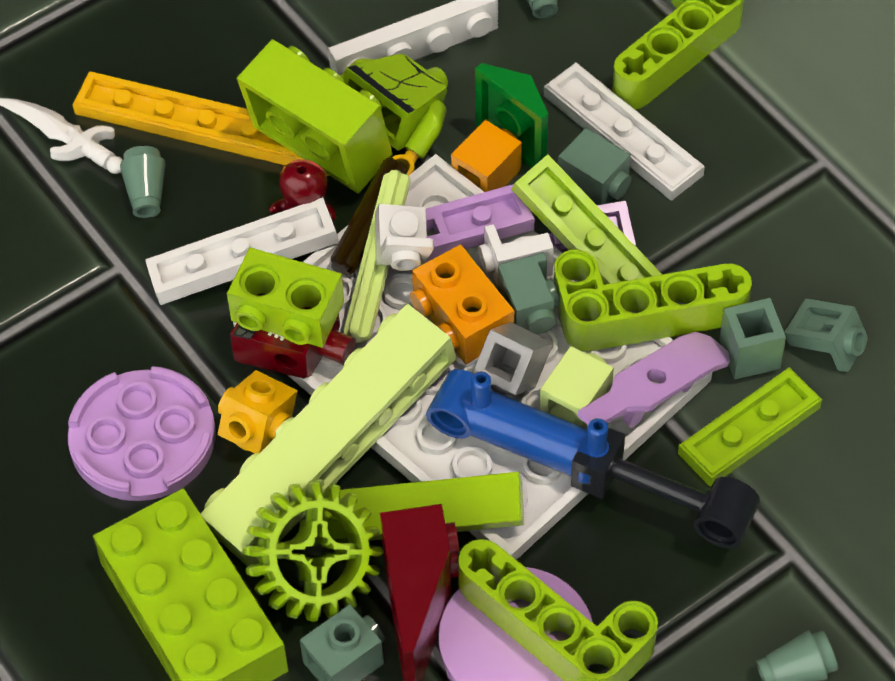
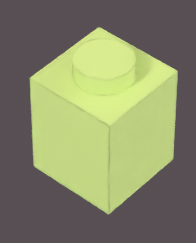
(575, 384)

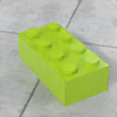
(189, 596)

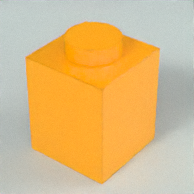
(489, 157)

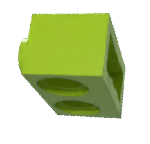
(288, 289)

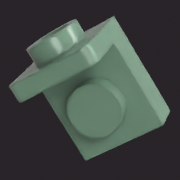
(828, 329)

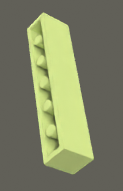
(335, 425)

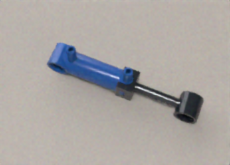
(590, 455)

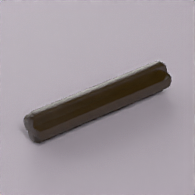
(353, 241)

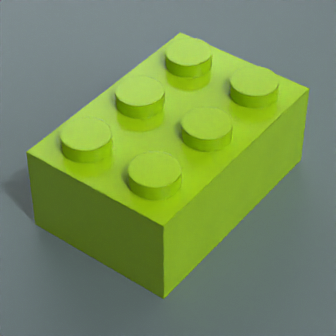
(315, 114)

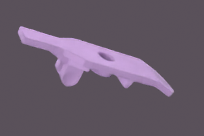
(672, 366)

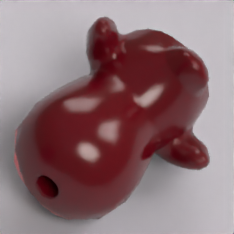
(301, 184)

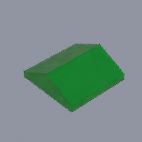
(514, 104)

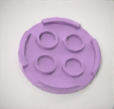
(141, 434)
(481, 651)

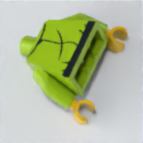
(409, 101)

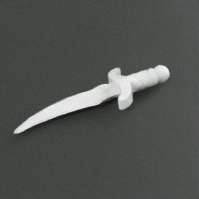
(78, 142)

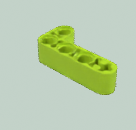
(673, 48)
(654, 297)
(489, 567)

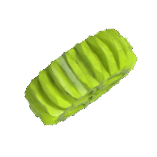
(314, 574)

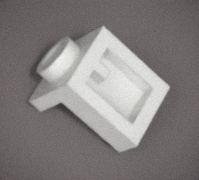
(402, 236)
(495, 253)

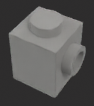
(513, 358)

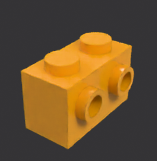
(459, 301)

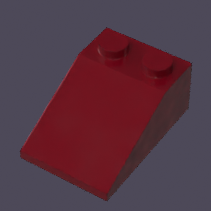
(419, 569)

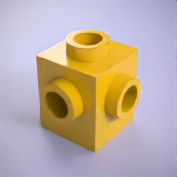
(255, 411)

